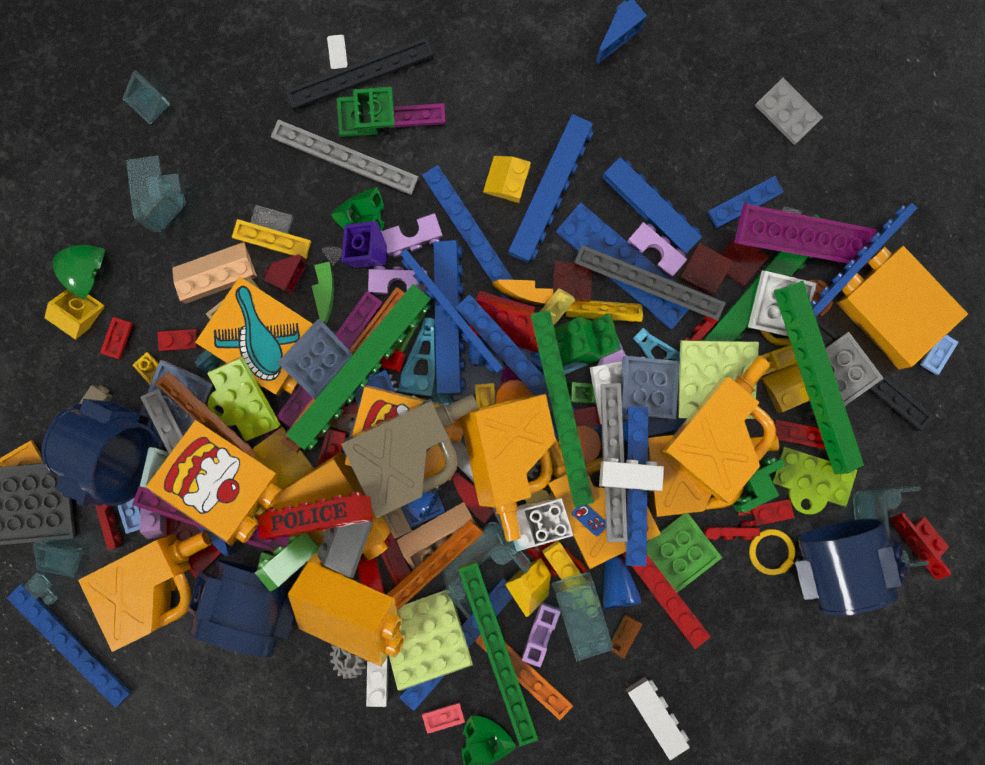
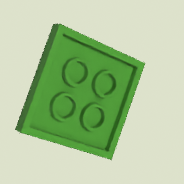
(682, 552)

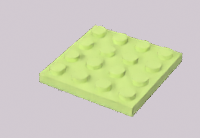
(705, 364)
(432, 641)

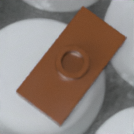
(625, 635)

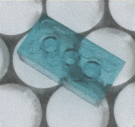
(583, 616)

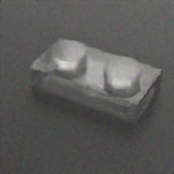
(271, 219)

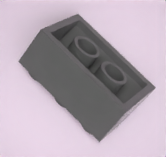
(344, 547)

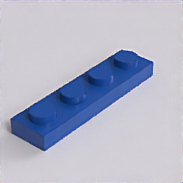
(755, 196)

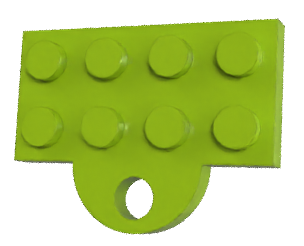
(241, 400)
(812, 480)

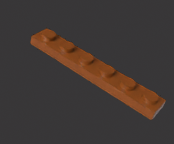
(200, 411)

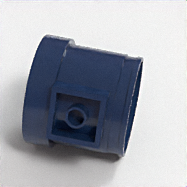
(97, 452)
(850, 567)
(239, 611)

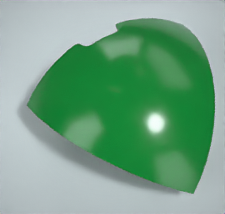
(361, 208)
(77, 267)
(485, 742)

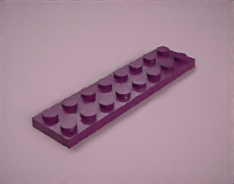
(801, 234)

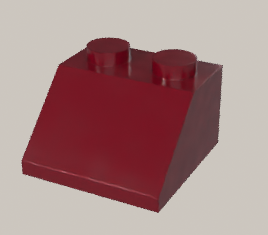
(285, 273)

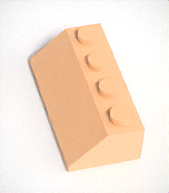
(212, 273)
(430, 536)

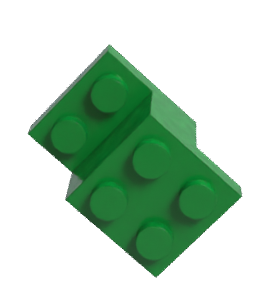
(365, 111)
(587, 340)
(759, 486)

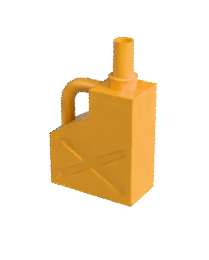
(714, 439)
(502, 447)
(679, 490)
(593, 548)
(135, 591)

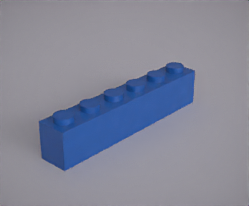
(651, 205)

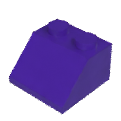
(363, 245)

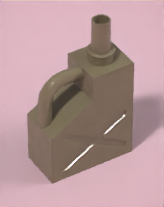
(393, 453)

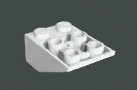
(542, 523)

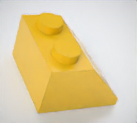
(507, 177)
(73, 313)
(786, 388)
(530, 588)

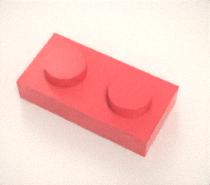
(443, 717)

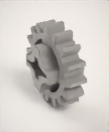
(347, 663)

